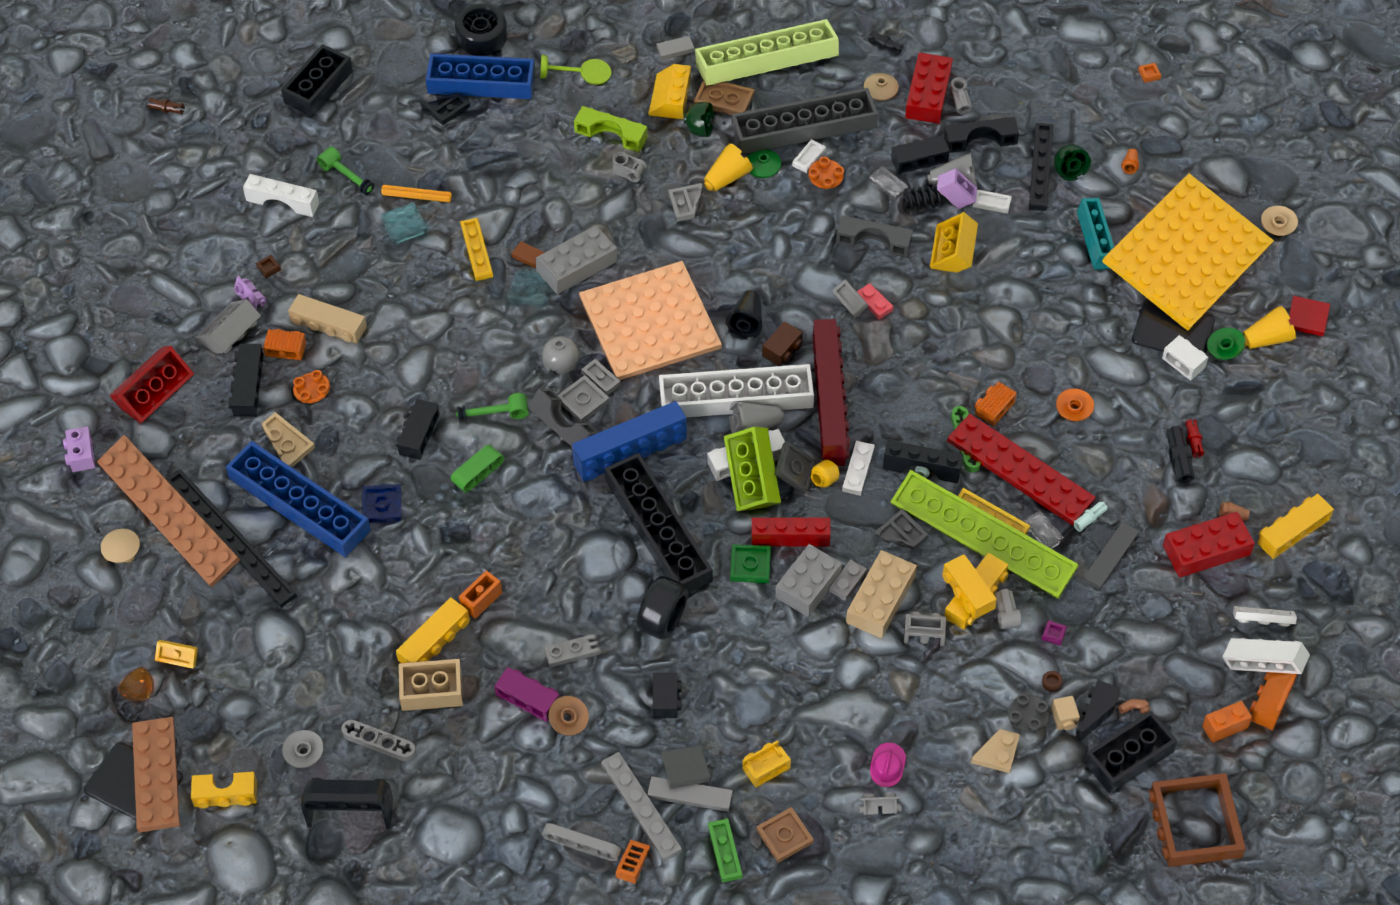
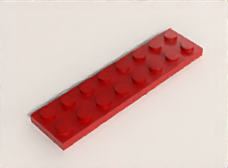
(1021, 469)

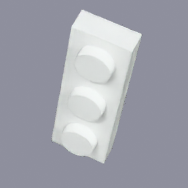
(858, 468)
(1264, 616)

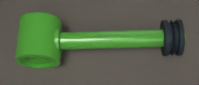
(331, 159)
(516, 405)

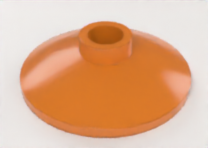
(1074, 398)

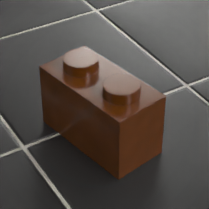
(782, 344)

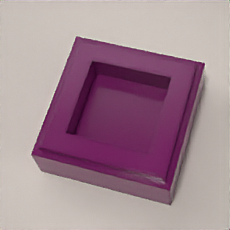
(1054, 632)

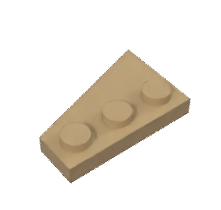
(286, 440)

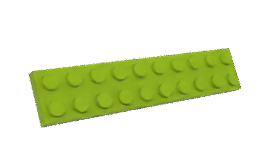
(984, 533)

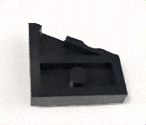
(446, 107)

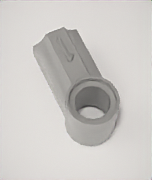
(960, 95)
(1007, 613)

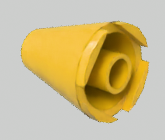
(727, 168)
(1270, 330)

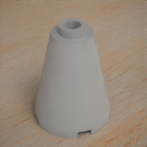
(963, 164)
(754, 415)

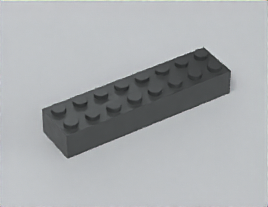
(804, 120)

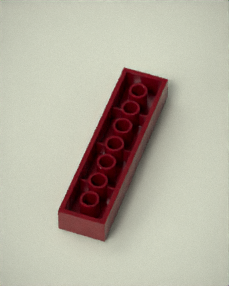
(830, 391)

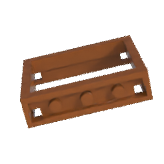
(1202, 855)

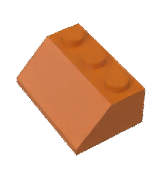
(1272, 698)

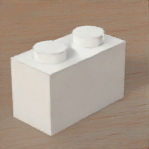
(1185, 357)

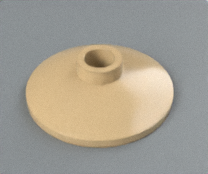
(881, 86)
(1279, 220)

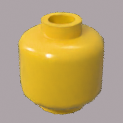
(825, 473)

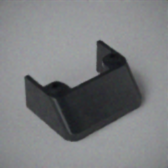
(347, 796)

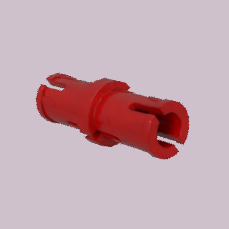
(1194, 438)

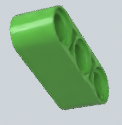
(477, 468)

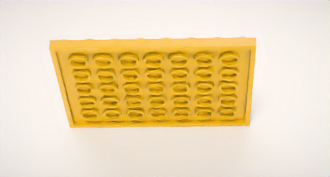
(1187, 251)

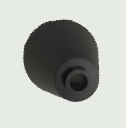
(746, 316)

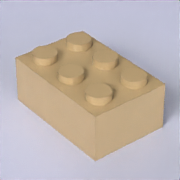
(430, 684)

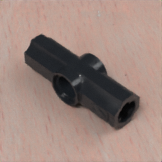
(1180, 454)

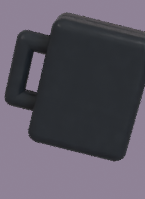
(1157, 329)
(115, 780)

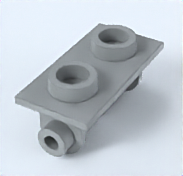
(888, 803)

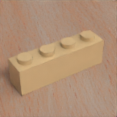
(327, 319)

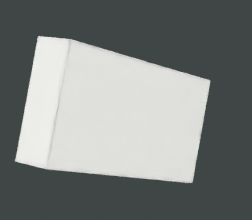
(809, 155)
(992, 201)

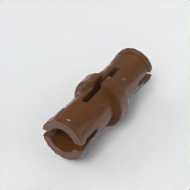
(166, 105)

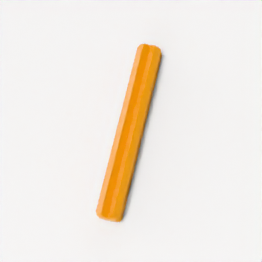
(416, 193)

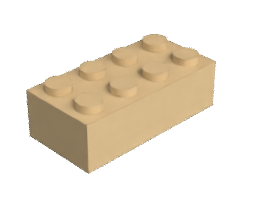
(881, 594)

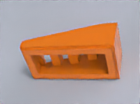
(627, 875)

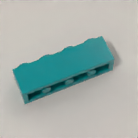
(1095, 231)

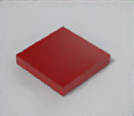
(1309, 315)

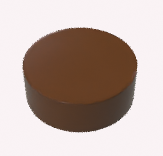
(1052, 681)

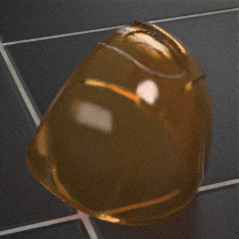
(137, 685)

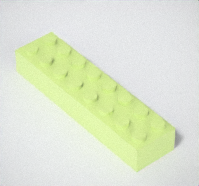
(767, 52)

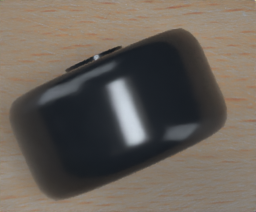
(481, 29)
(662, 607)

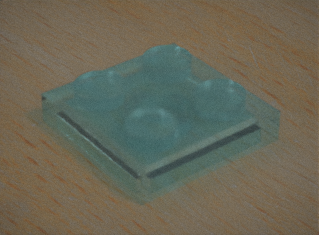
(404, 223)

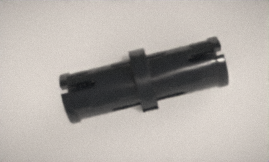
(885, 42)

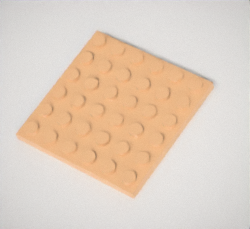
(650, 320)

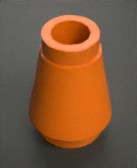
(1130, 163)

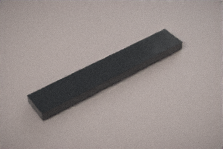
(1041, 167)

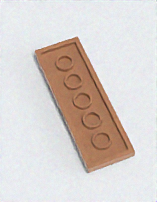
(155, 774)

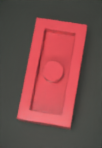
(877, 302)

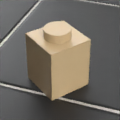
(1065, 713)

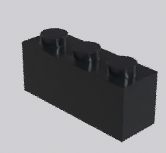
(920, 154)
(418, 429)

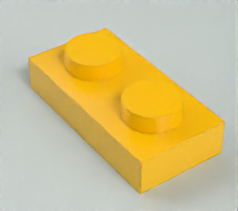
(176, 654)

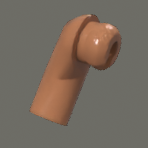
(1134, 703)

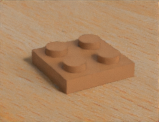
(784, 834)

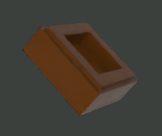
(268, 266)

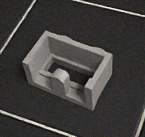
(917, 619)

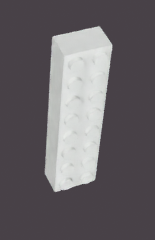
(714, 391)

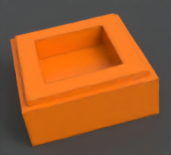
(1149, 72)

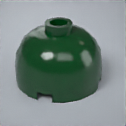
(699, 119)
(1072, 162)

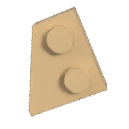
(998, 751)

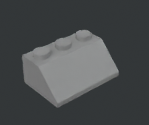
(228, 326)

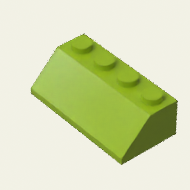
(752, 469)

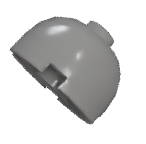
(560, 355)

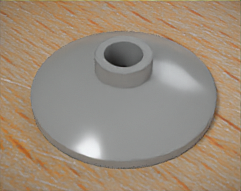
(299, 742)

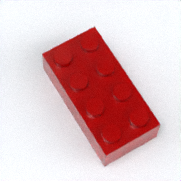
(929, 88)
(1208, 544)

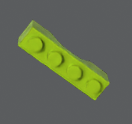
(590, 122)

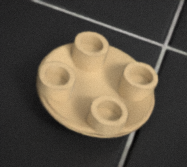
(120, 546)

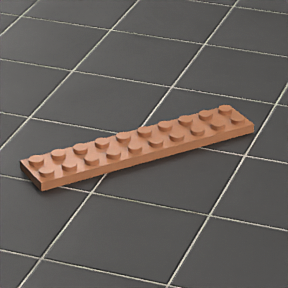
(168, 511)

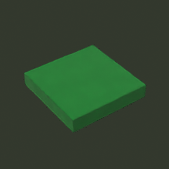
(750, 563)

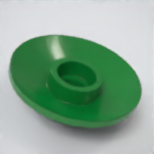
(764, 163)
(1226, 337)

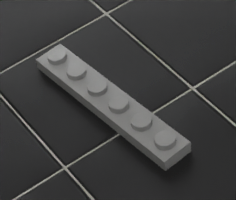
(641, 807)

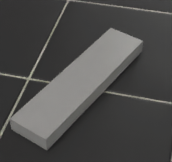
(691, 795)

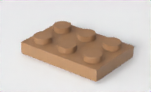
(725, 97)

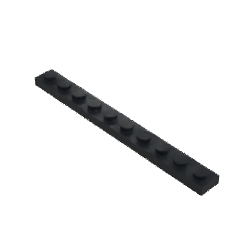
(250, 557)

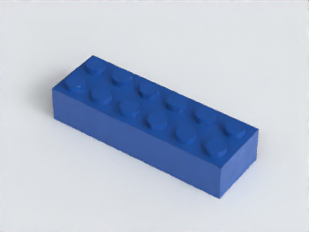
(480, 76)
(641, 435)

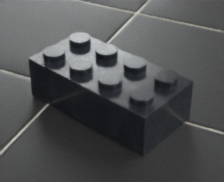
(317, 80)
(1130, 752)

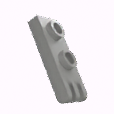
(572, 650)

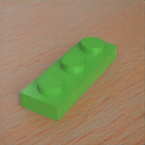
(725, 850)

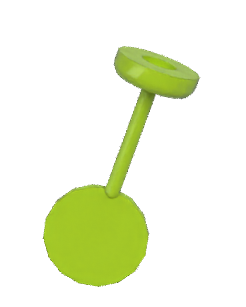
(592, 71)

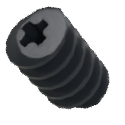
(921, 197)

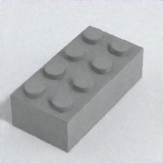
(576, 259)

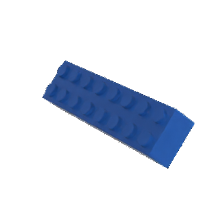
(298, 499)

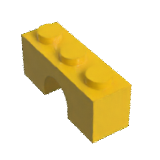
(241, 791)

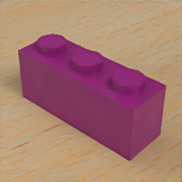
(526, 693)

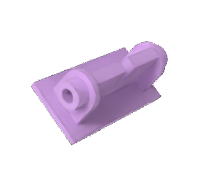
(246, 290)

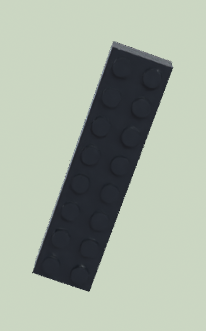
(658, 523)

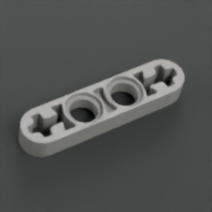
(380, 737)
(581, 842)

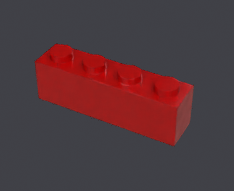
(791, 532)

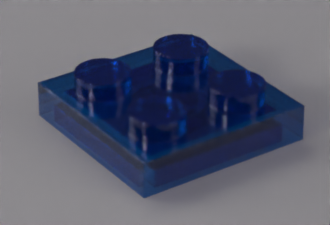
(382, 503)

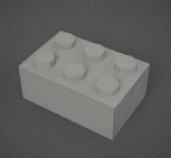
(808, 580)

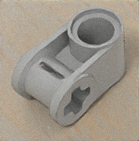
(627, 166)

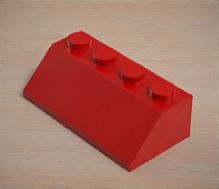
(152, 384)

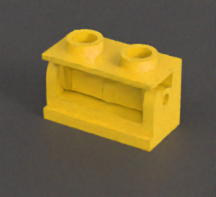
(766, 763)

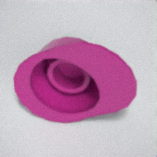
(887, 764)

